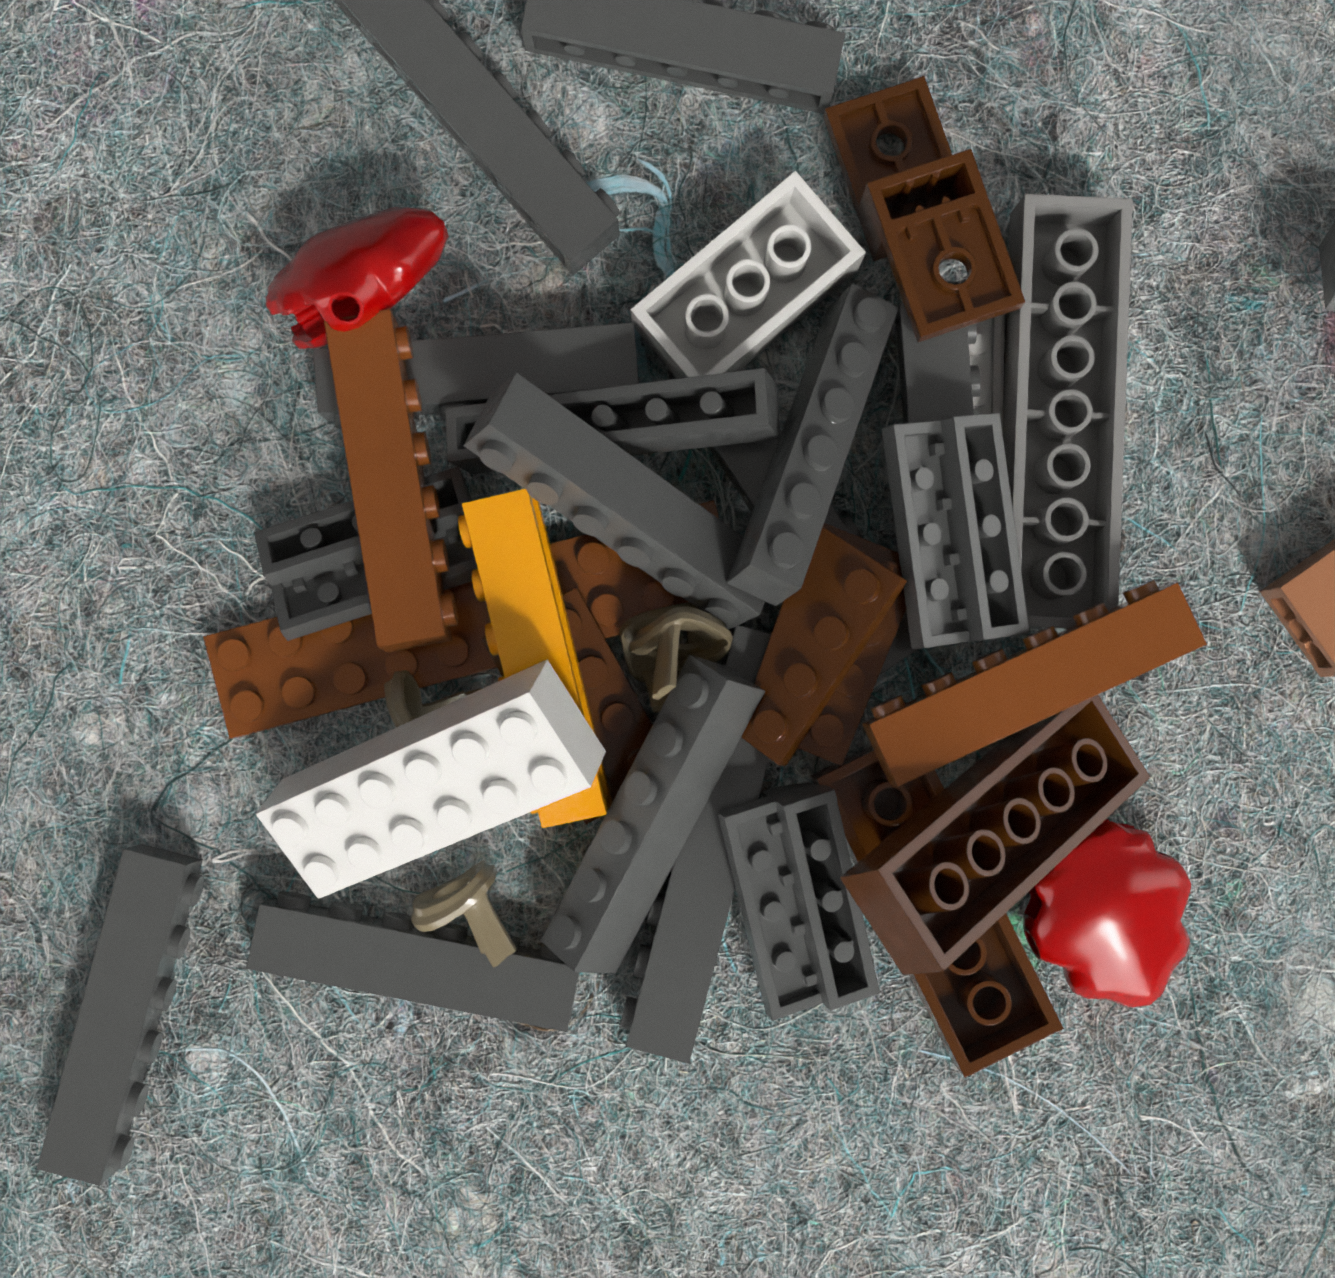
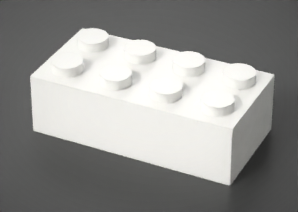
(748, 284)

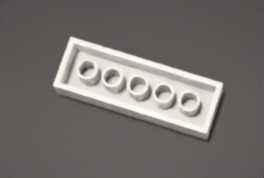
(434, 781)

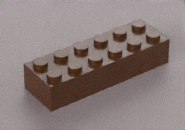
(993, 835)
(990, 995)

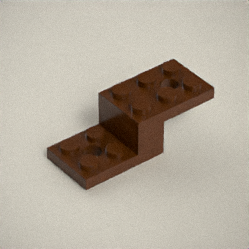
(923, 209)

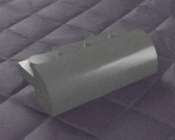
(955, 530)
(320, 567)
(795, 909)

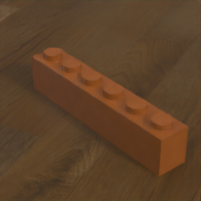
(389, 484)
(1032, 683)

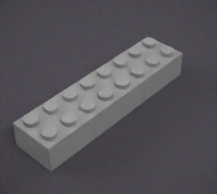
(1067, 400)

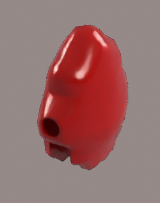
(356, 271)
(1112, 916)

